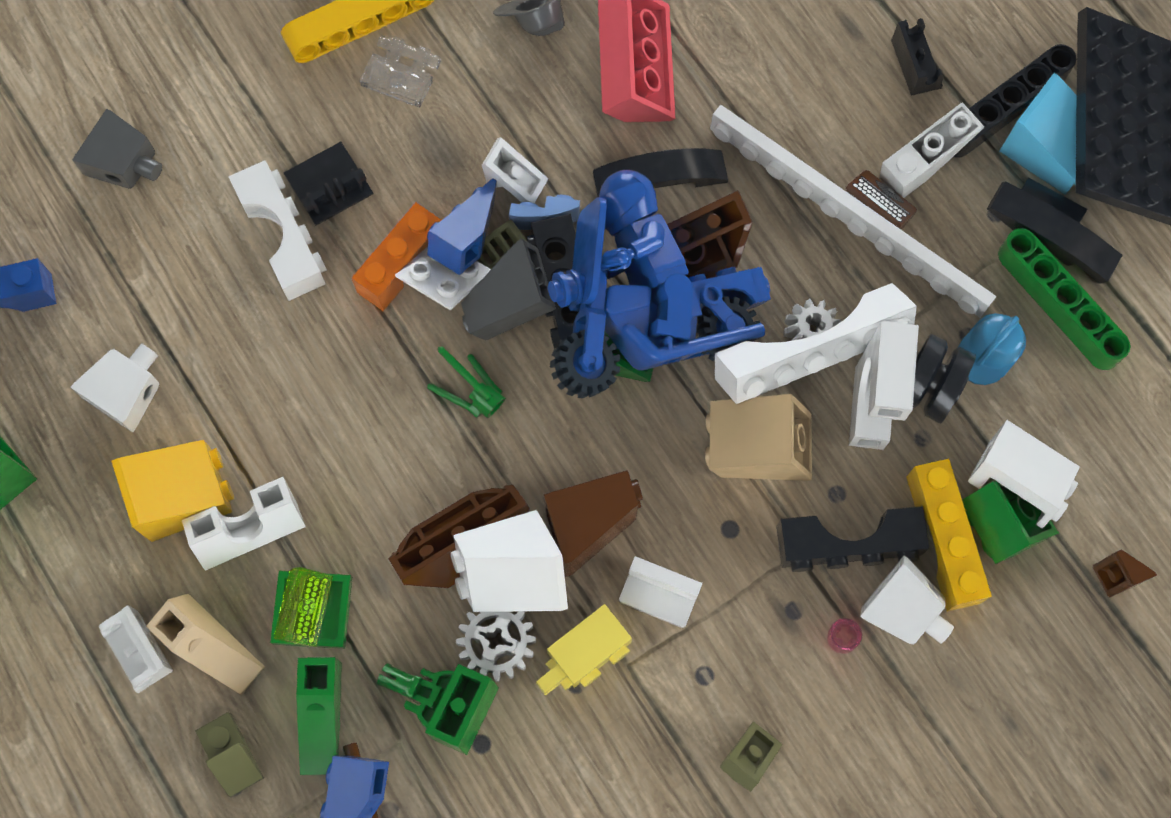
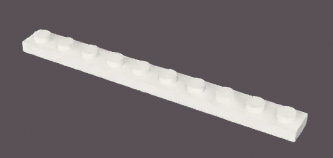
(856, 215)

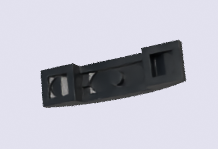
(671, 167)

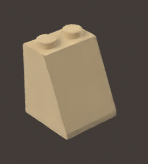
(760, 439)

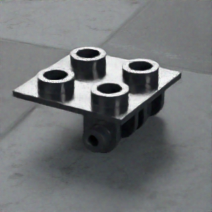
(328, 183)

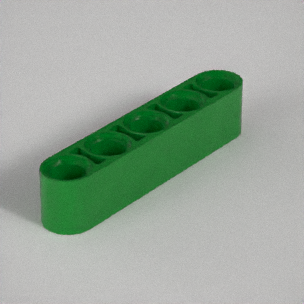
(1065, 316)

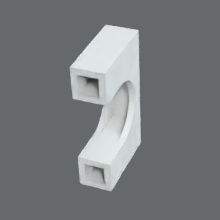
(884, 383)

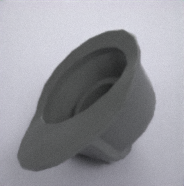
(535, 16)

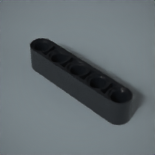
(1019, 91)

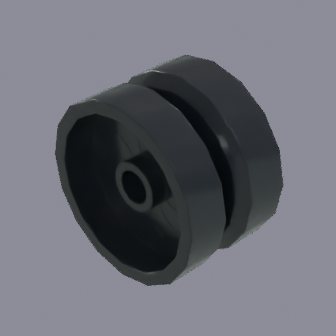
(940, 380)

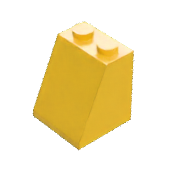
(171, 486)

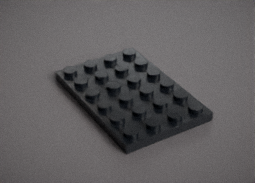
(1123, 116)

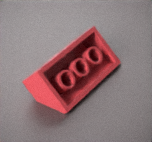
(636, 60)

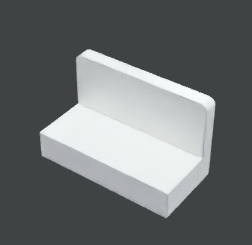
(660, 592)

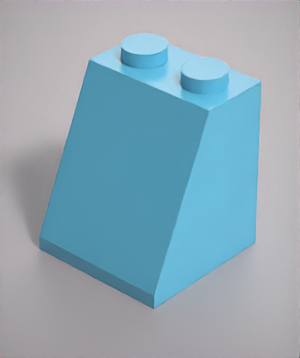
(1046, 136)

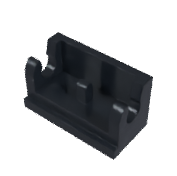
(916, 58)

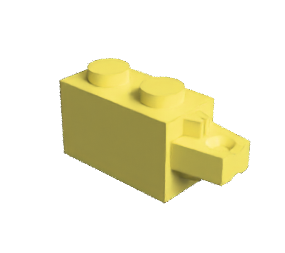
(584, 650)

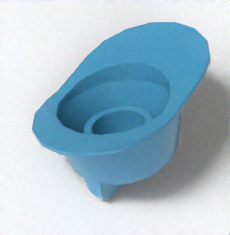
(997, 345)

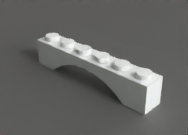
(759, 367)

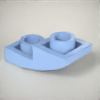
(528, 212)

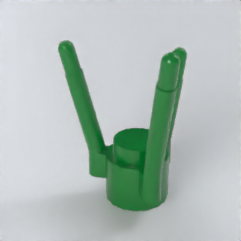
(485, 397)

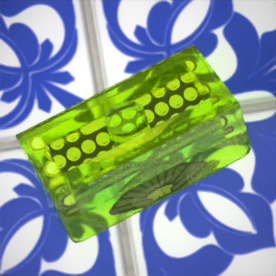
(303, 607)

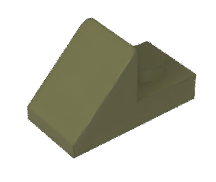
(229, 755)
(751, 756)

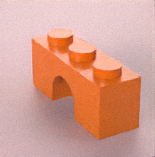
(376, 276)

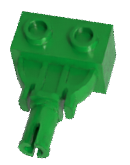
(450, 704)

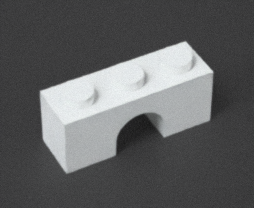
(222, 538)

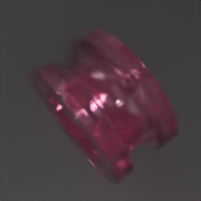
(851, 628)

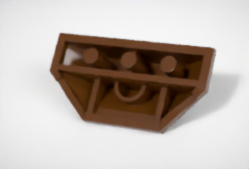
(713, 235)
(427, 548)

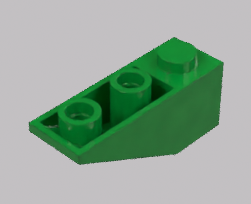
(318, 712)

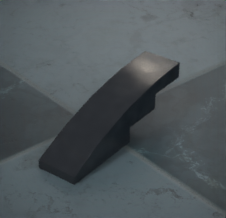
(1056, 231)

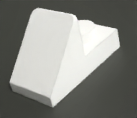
(513, 172)

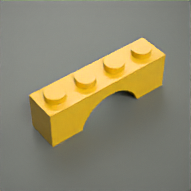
(958, 560)

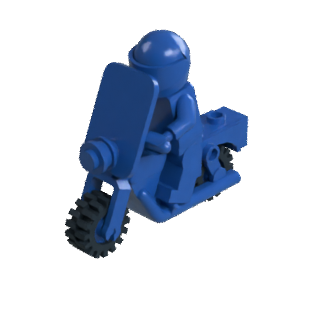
(659, 310)

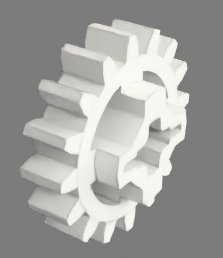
(490, 656)

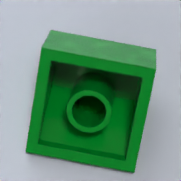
(1005, 521)

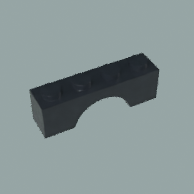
(807, 543)

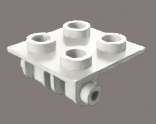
(439, 281)

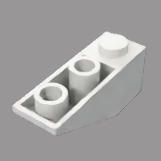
(930, 150)

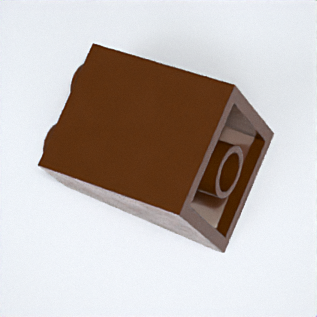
(591, 516)

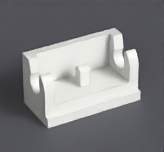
(135, 648)

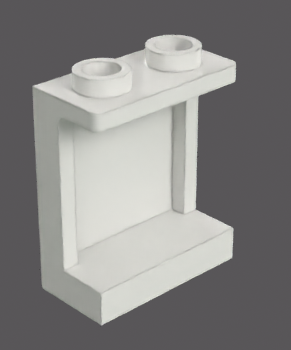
(1028, 470)

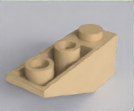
(204, 643)

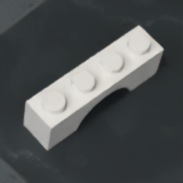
(293, 262)

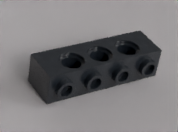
(555, 236)

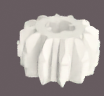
(803, 317)

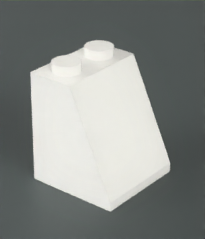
(510, 566)

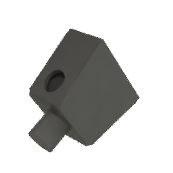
(117, 153)

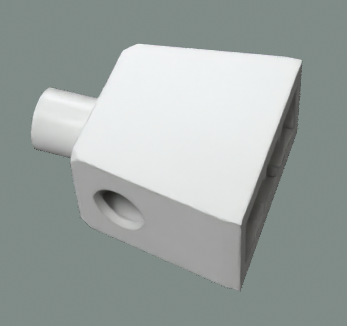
(120, 385)
(907, 605)

